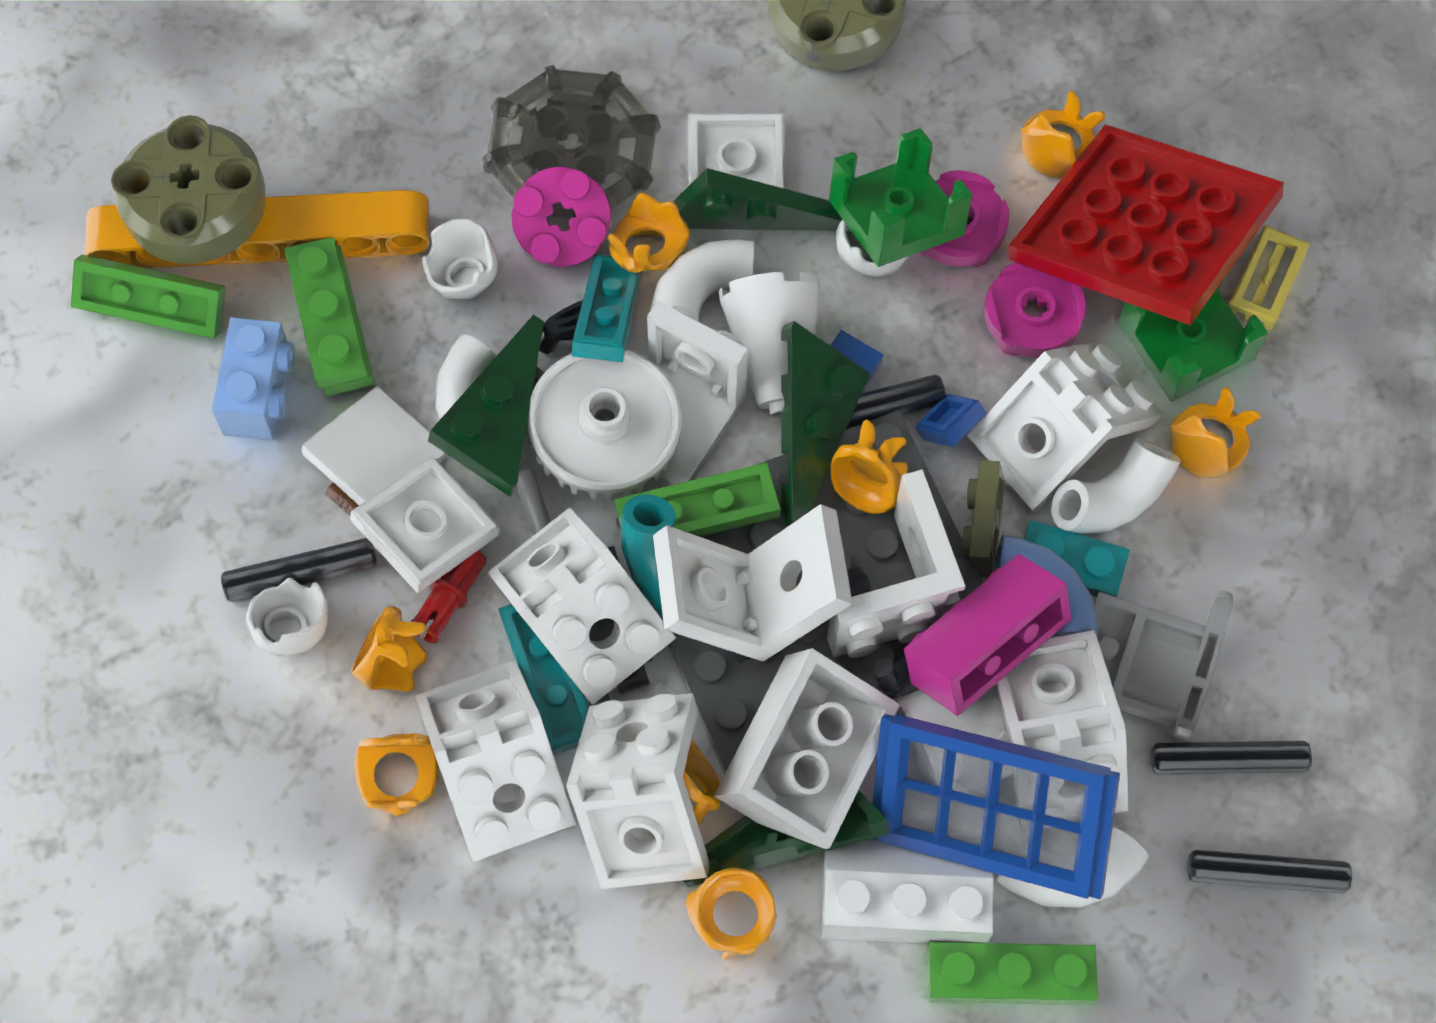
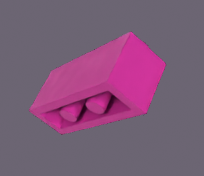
(987, 634)

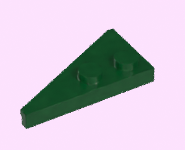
(735, 202)
(818, 405)
(491, 417)
(757, 846)

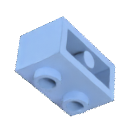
(252, 378)

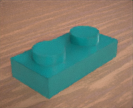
(1096, 561)

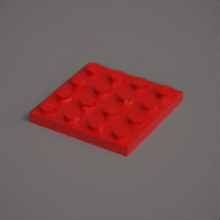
(1146, 223)

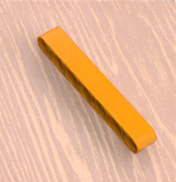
(359, 222)

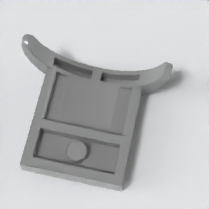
(1160, 660)

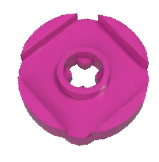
(987, 227)
(548, 242)
(1028, 335)

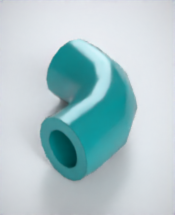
(639, 522)

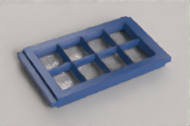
(995, 805)

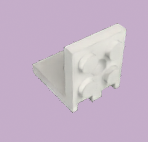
(708, 378)
(1079, 403)
(567, 583)
(753, 598)
(910, 605)
(1075, 722)
(488, 737)
(631, 778)

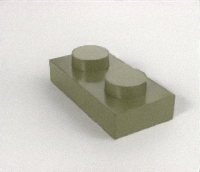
(986, 499)

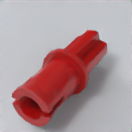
(448, 595)

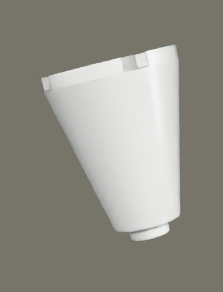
(756, 314)

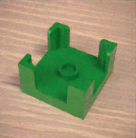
(900, 205)
(1194, 354)

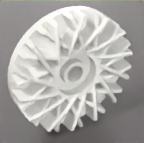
(598, 453)

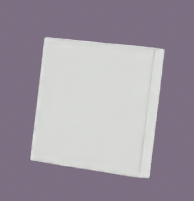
(738, 145)
(370, 446)
(424, 524)

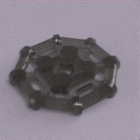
(573, 115)

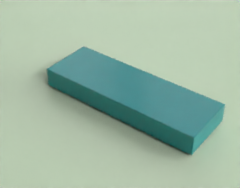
(606, 311)
(553, 691)

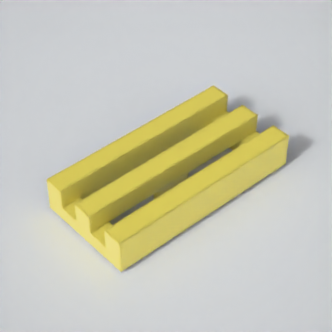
(1254, 307)

